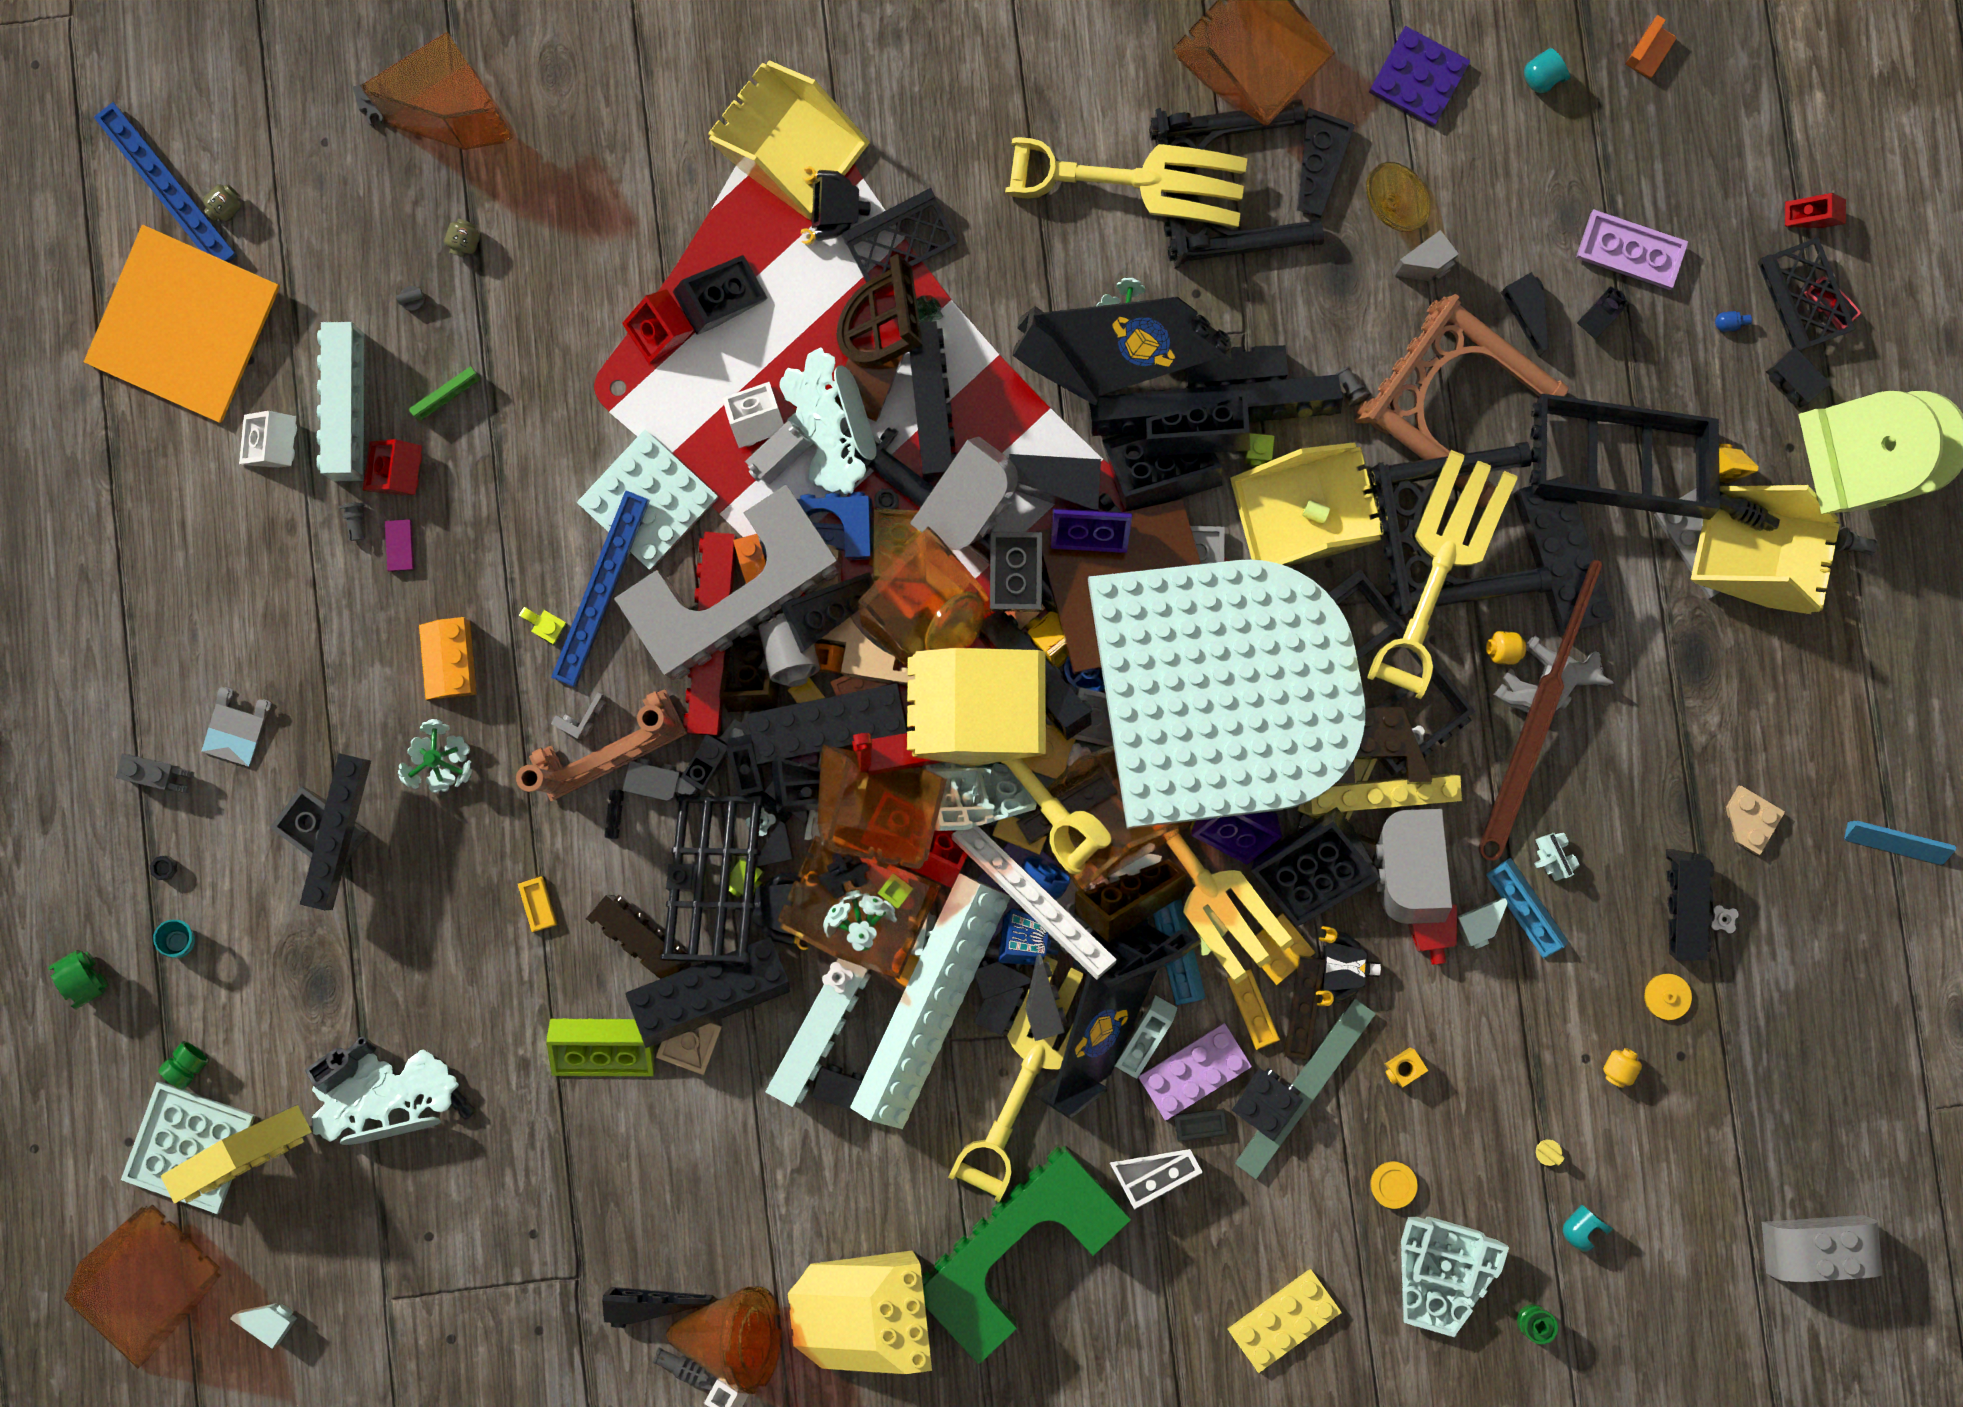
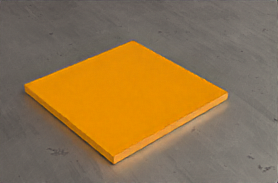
(181, 323)

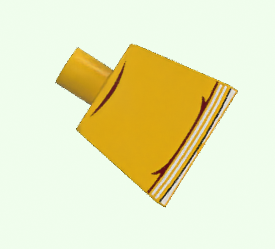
(1048, 636)

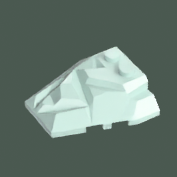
(979, 795)
(1445, 1272)

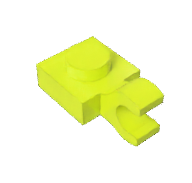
(546, 625)

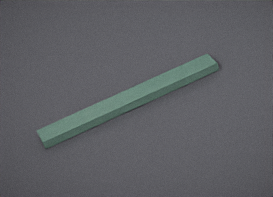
(1310, 1082)

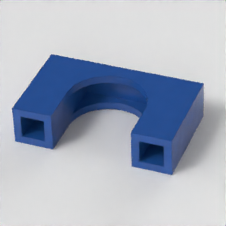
(856, 518)

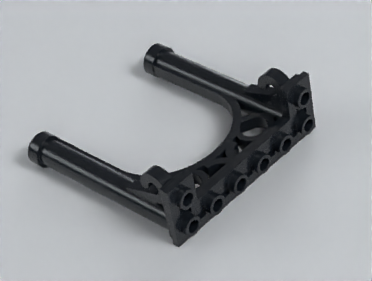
(1199, 246)
(1458, 590)

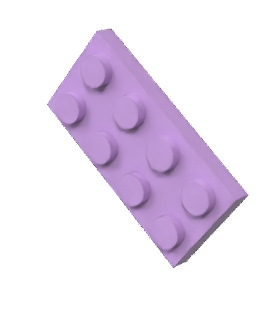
(1632, 249)
(1194, 1071)

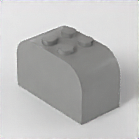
(969, 495)
(1414, 867)
(1822, 1248)

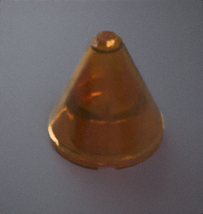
(733, 1338)

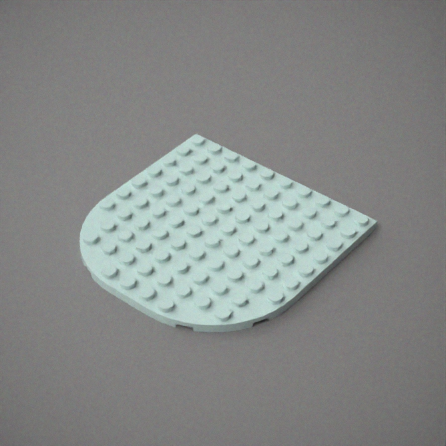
(1225, 689)

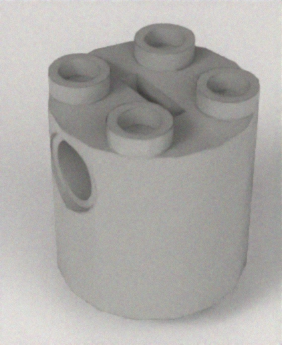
(783, 656)

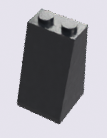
(1059, 480)

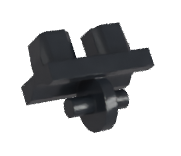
(842, 871)

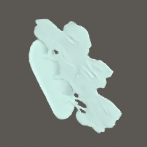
(821, 417)
(378, 1091)

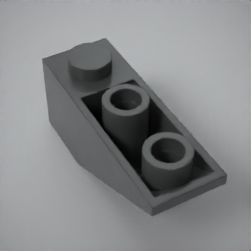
(1041, 1007)

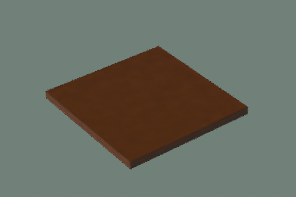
(1157, 540)

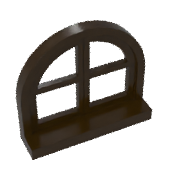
(906, 310)

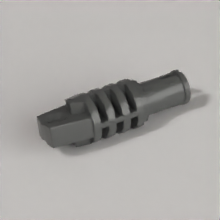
(685, 1370)

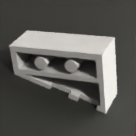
(1155, 1175)

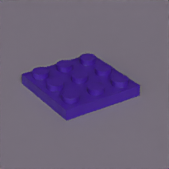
(1419, 76)

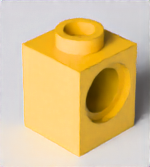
(1417, 1067)

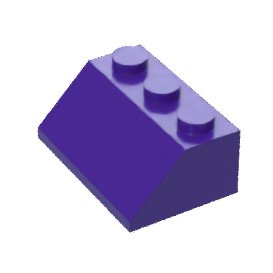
(1090, 530)
(1239, 835)

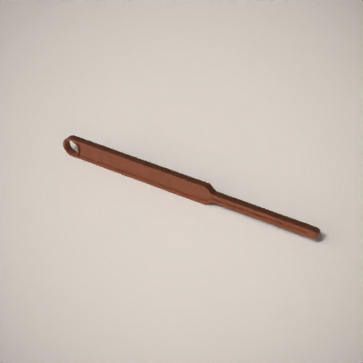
(1535, 729)

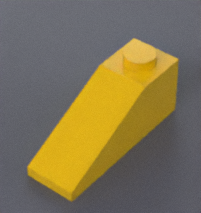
(1734, 464)

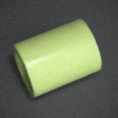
(1316, 511)

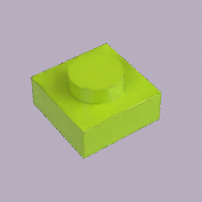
(895, 890)

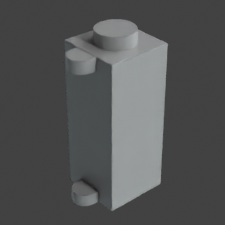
(778, 453)

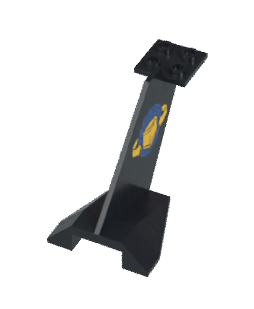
(1117, 344)
(1108, 1013)

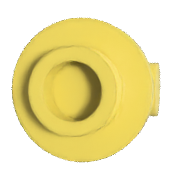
(1549, 1153)

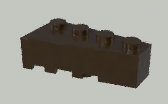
(1131, 899)
(635, 934)

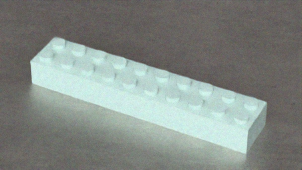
(930, 1002)

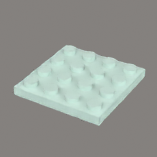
(673, 490)
(175, 1130)

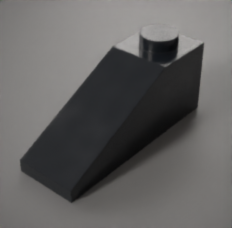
(1527, 304)

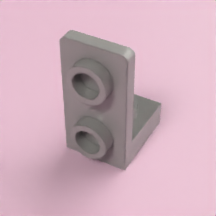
(568, 723)

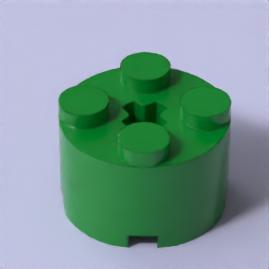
(77, 978)

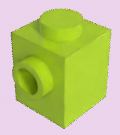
(1260, 450)
(738, 875)

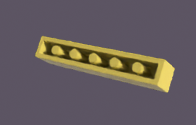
(1386, 794)

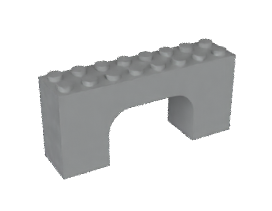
(687, 637)

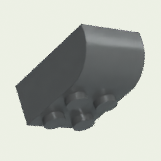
(1016, 572)
(301, 822)

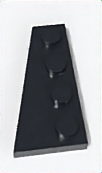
(1322, 154)
(823, 610)

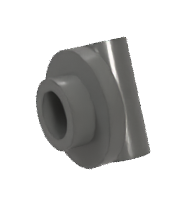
(411, 298)

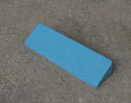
(1898, 842)
(1527, 908)
(1184, 972)

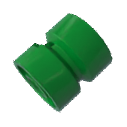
(180, 1069)
(1537, 1324)

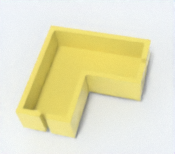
(235, 1154)

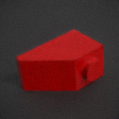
(1816, 211)

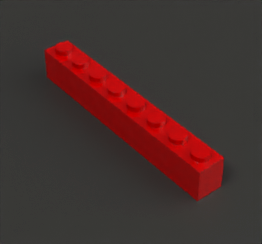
(716, 583)

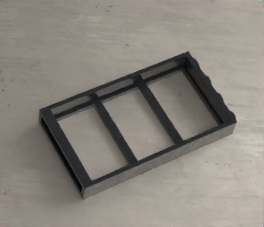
(1707, 456)
(1398, 627)

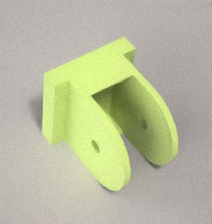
(1882, 449)

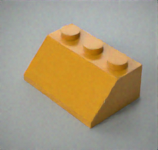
(447, 658)

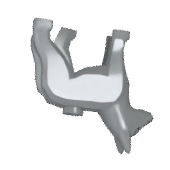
(1573, 675)

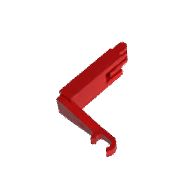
(885, 754)

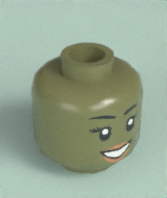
(222, 202)
(462, 237)

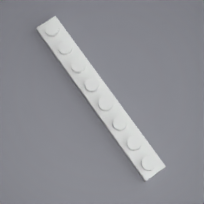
(1035, 900)

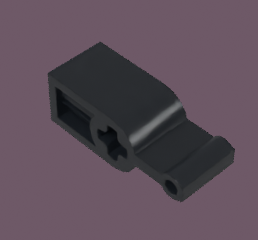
(338, 1065)

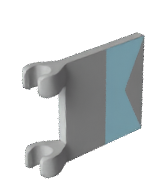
(234, 732)

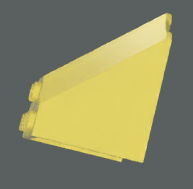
(862, 1314)

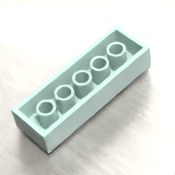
(341, 401)
(815, 1036)

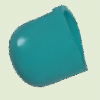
(1545, 71)
(170, 942)
(1580, 1226)

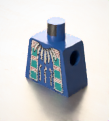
(1024, 939)

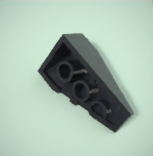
(632, 1306)

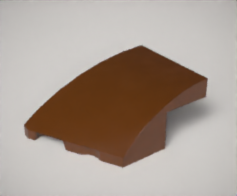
(873, 383)

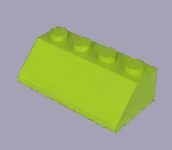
(598, 1048)

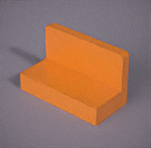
(1651, 48)

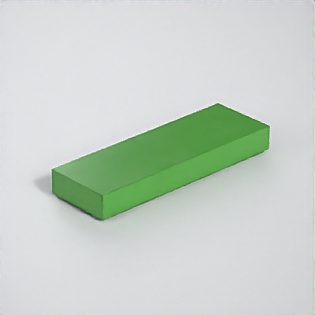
(444, 394)

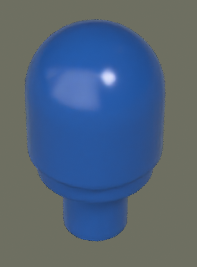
(1731, 321)

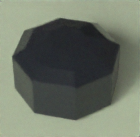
(886, 499)
(163, 867)

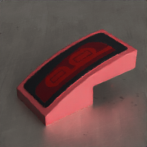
(1829, 300)

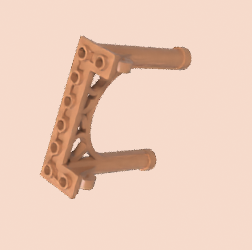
(1442, 317)
(658, 725)

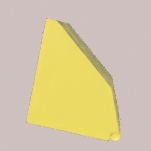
(783, 129)
(1276, 495)
(1773, 566)
(976, 705)

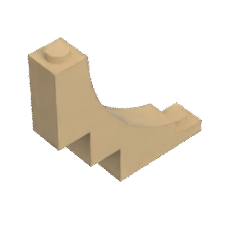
(861, 656)

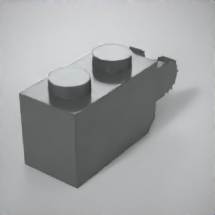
(152, 773)
(656, 782)

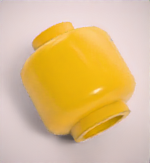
(1506, 647)
(1622, 1067)

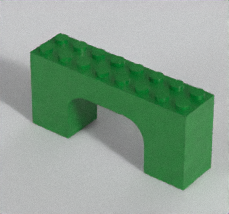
(1055, 1192)

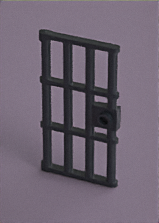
(692, 878)

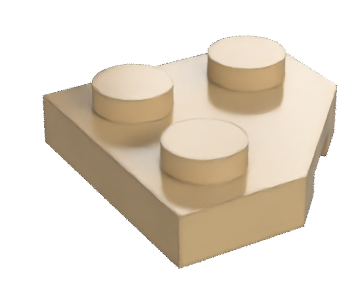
(1752, 819)
(692, 1048)

